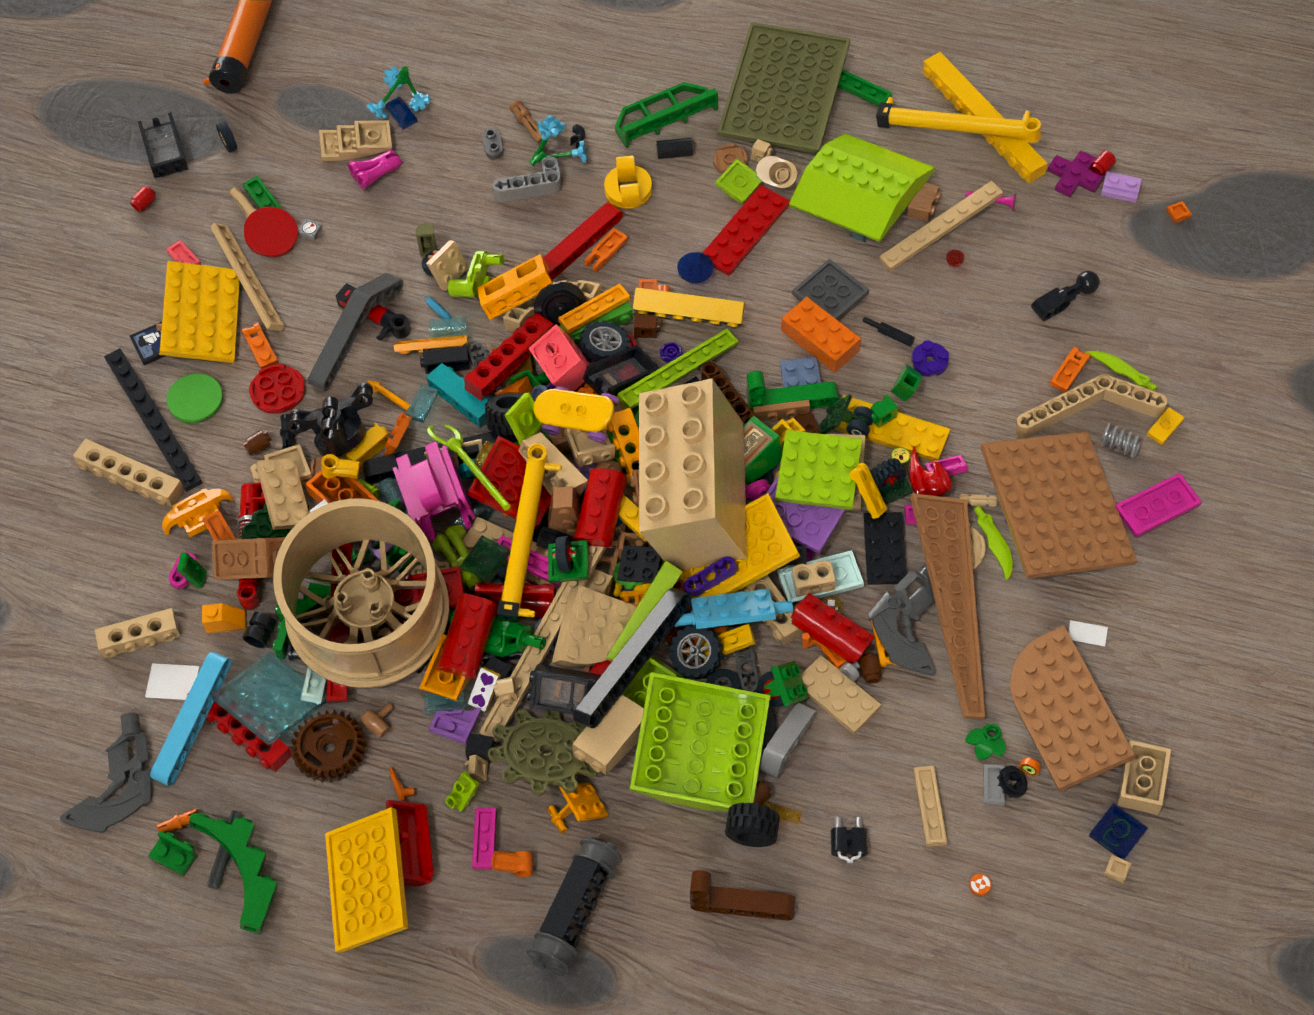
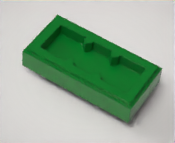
(191, 570)

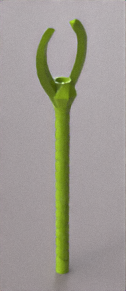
(455, 445)

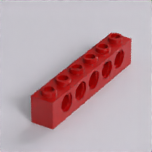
(506, 357)
(272, 759)

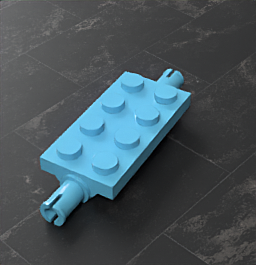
(733, 609)

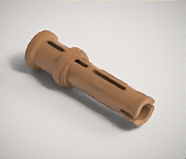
(524, 117)

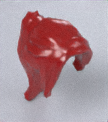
(926, 482)

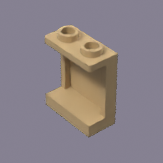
(588, 451)

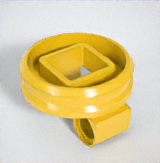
(630, 194)

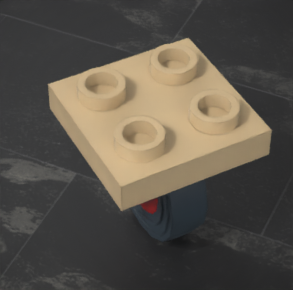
(445, 264)

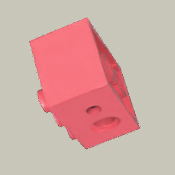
(560, 358)

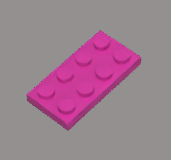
(1158, 505)

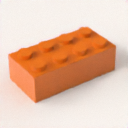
(820, 334)
(336, 489)

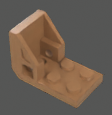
(245, 558)

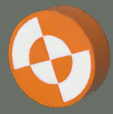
(980, 885)

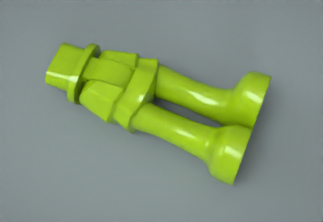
(442, 544)

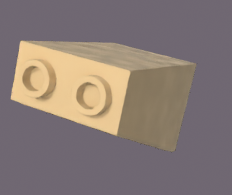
(612, 738)

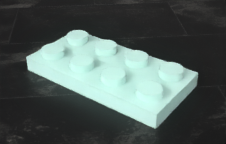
(845, 572)

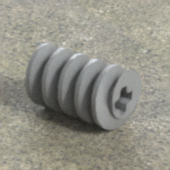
(1121, 441)

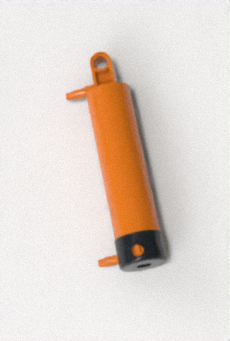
(238, 45)

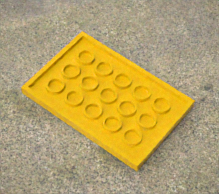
(199, 312)
(767, 549)
(366, 880)

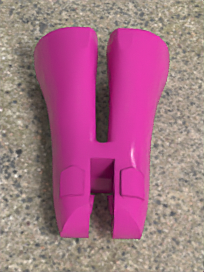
(370, 170)

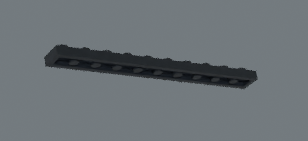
(153, 420)

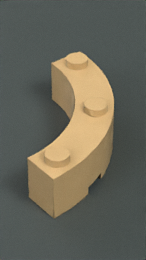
(518, 315)

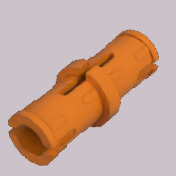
(176, 822)

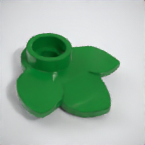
(985, 744)

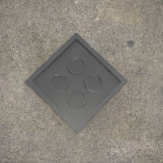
(831, 289)

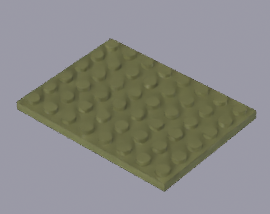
(784, 87)

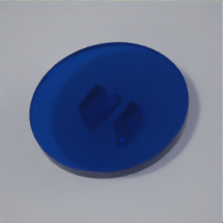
(695, 267)

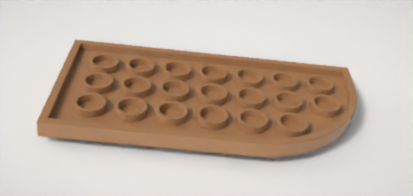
(1066, 711)

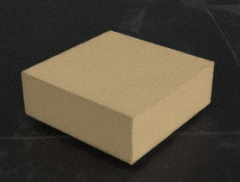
(1117, 869)

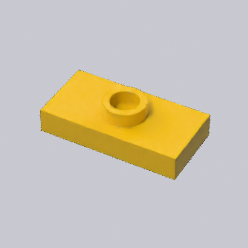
(1165, 426)

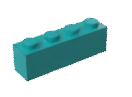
(453, 391)

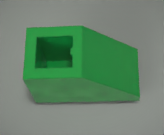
(906, 383)

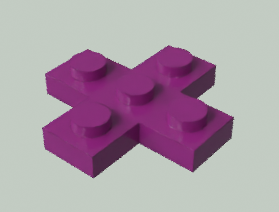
(1075, 174)

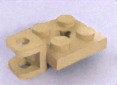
(290, 452)

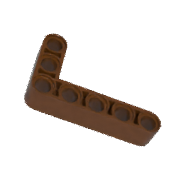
(728, 390)
(738, 901)

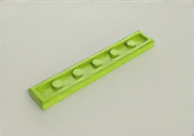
(660, 585)

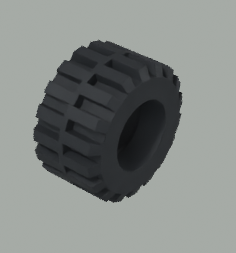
(495, 412)
(752, 824)

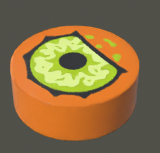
(1030, 766)

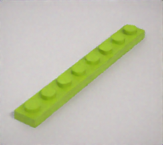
(679, 367)

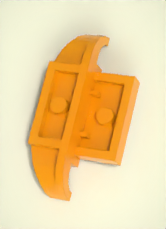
(191, 510)

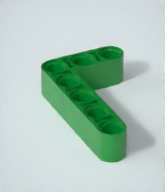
(818, 394)

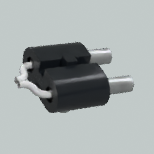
(848, 841)

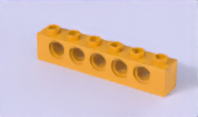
(625, 419)

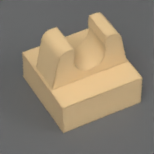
(477, 768)

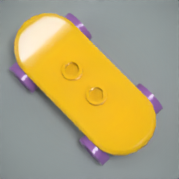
(575, 411)

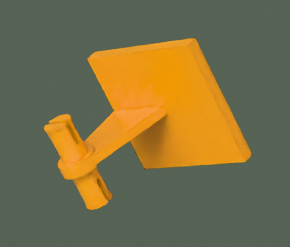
(583, 803)

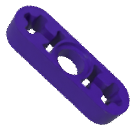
(720, 564)

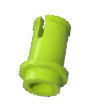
(371, 488)

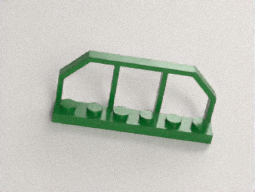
(667, 116)

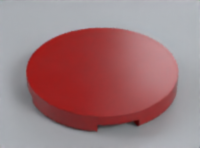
(270, 232)
(277, 389)

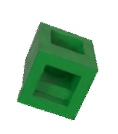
(884, 411)

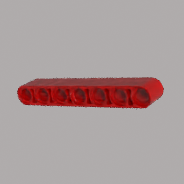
(582, 239)

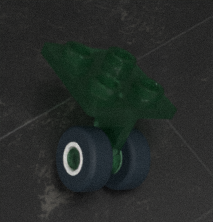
(857, 421)

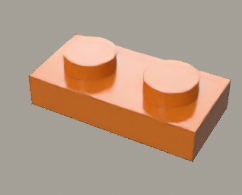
(218, 527)

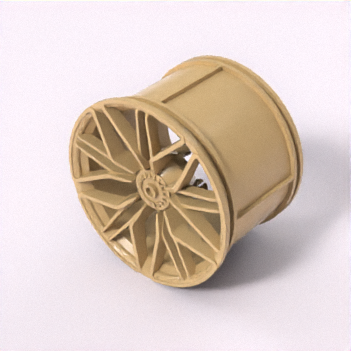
(363, 597)

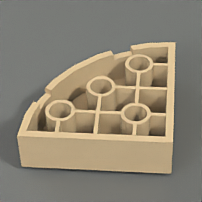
(589, 628)

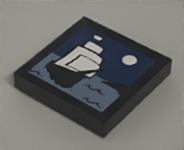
(147, 344)

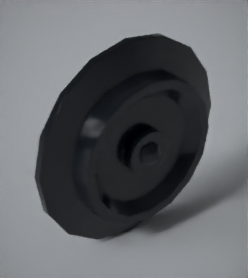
(557, 300)

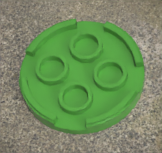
(194, 398)

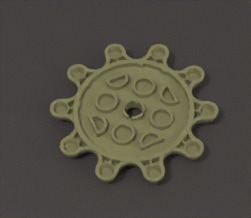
(524, 757)

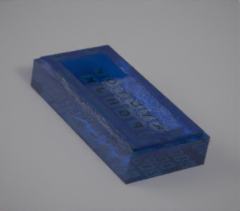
(401, 113)

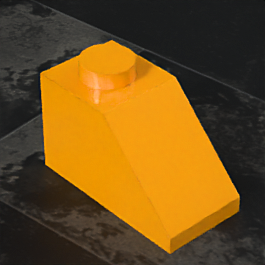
(223, 618)

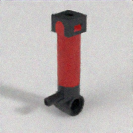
(379, 315)

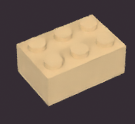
(1144, 778)

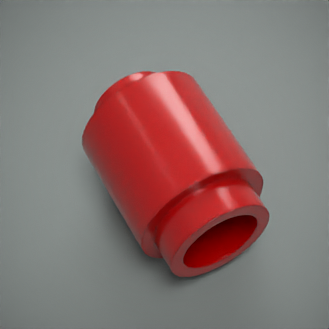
(1103, 163)
(143, 198)

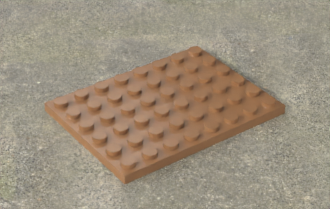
(1057, 504)

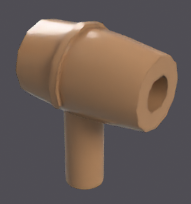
(375, 722)

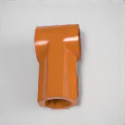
(518, 863)

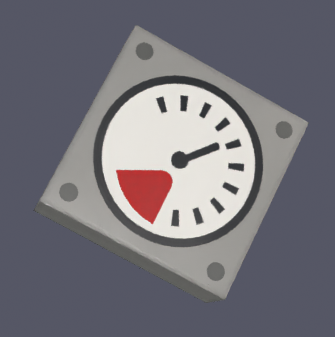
(309, 229)

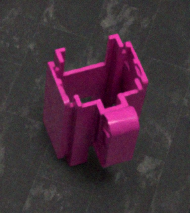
(432, 488)

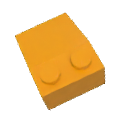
(441, 682)

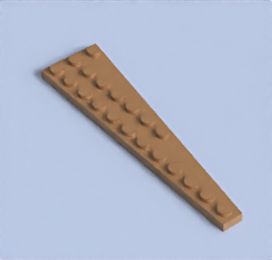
(948, 557)

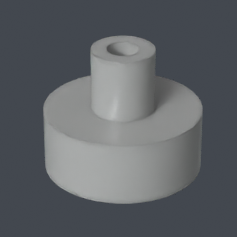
(850, 670)

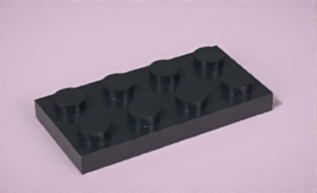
(884, 548)

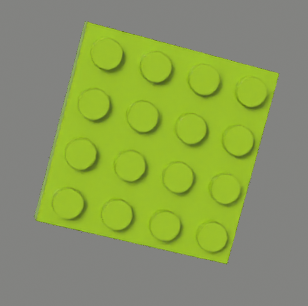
(818, 470)

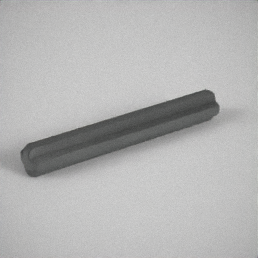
(221, 859)

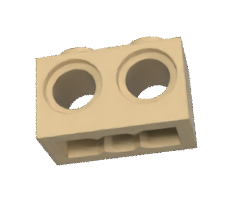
(814, 582)

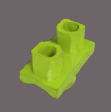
(462, 792)

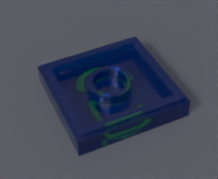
(1118, 832)

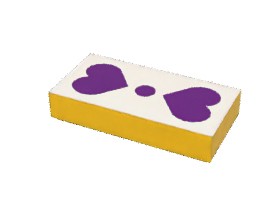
(483, 689)

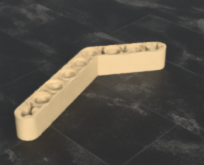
(1151, 403)

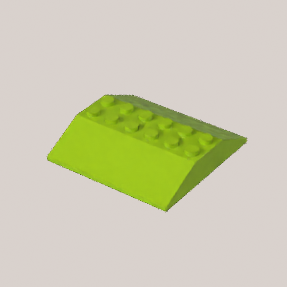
(859, 185)
(699, 743)

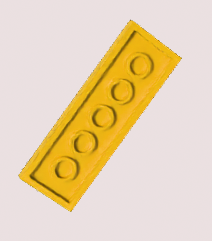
(906, 433)

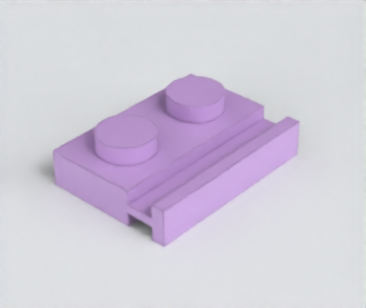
(1121, 187)

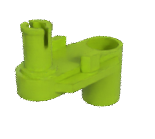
(476, 275)

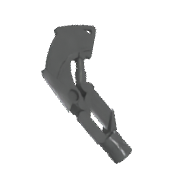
(902, 649)
(101, 814)

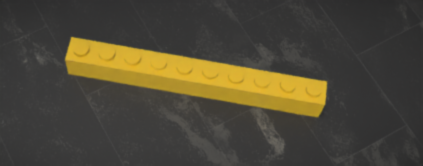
(971, 102)

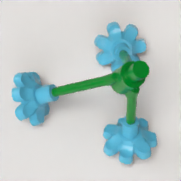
(395, 80)
(552, 127)

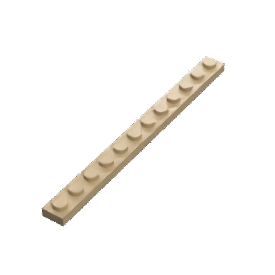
(548, 628)

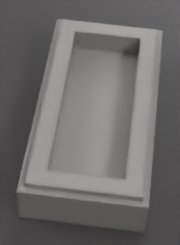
(992, 792)

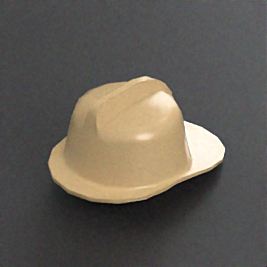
(776, 172)

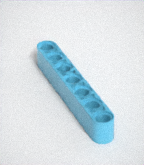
(190, 719)

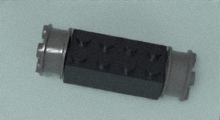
(573, 905)

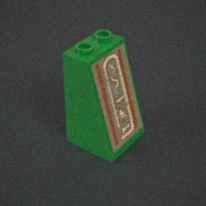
(761, 449)

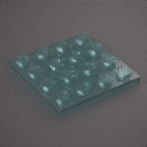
(266, 698)

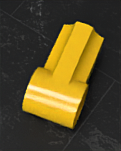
(340, 467)

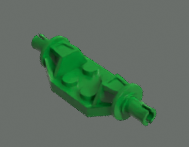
(504, 632)

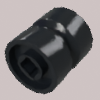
(258, 632)

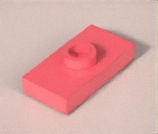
(181, 253)

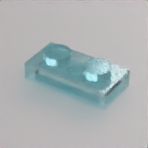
(422, 403)

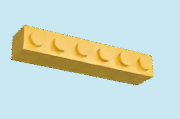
(690, 306)

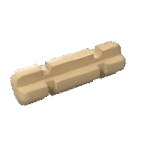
(979, 500)

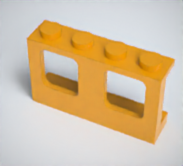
(514, 287)

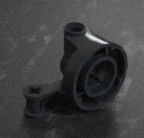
(337, 428)

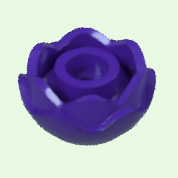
(669, 348)

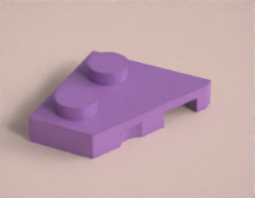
(455, 724)

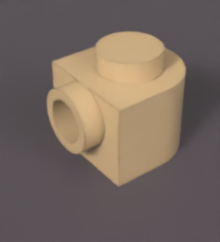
(760, 150)
(506, 690)

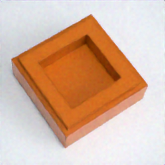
(1178, 212)

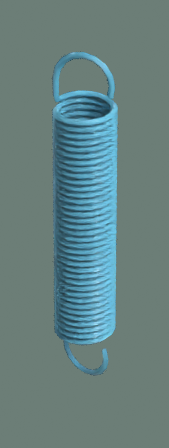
(437, 308)

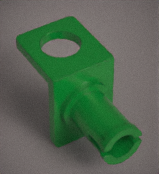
(540, 379)

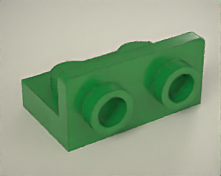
(173, 853)

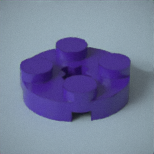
(933, 350)

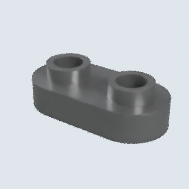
(492, 140)

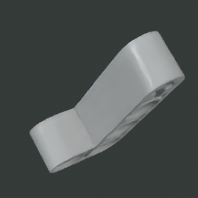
(529, 184)
(786, 739)

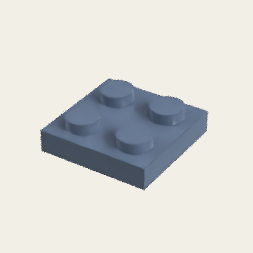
(800, 371)

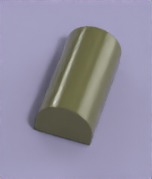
(426, 239)

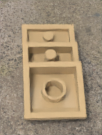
(355, 140)

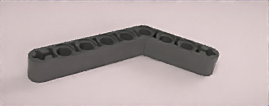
(349, 325)

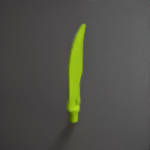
(1123, 368)
(995, 541)

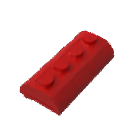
(600, 507)
(533, 597)
(831, 628)
(467, 636)
(414, 842)

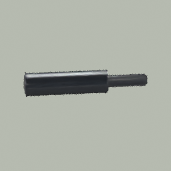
(891, 332)

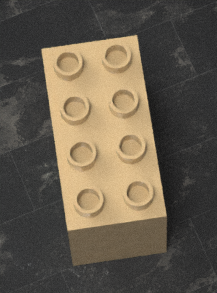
(691, 475)

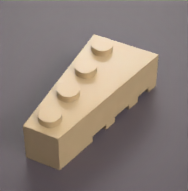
(566, 477)

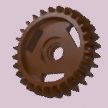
(313, 743)

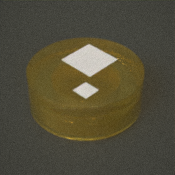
(834, 602)

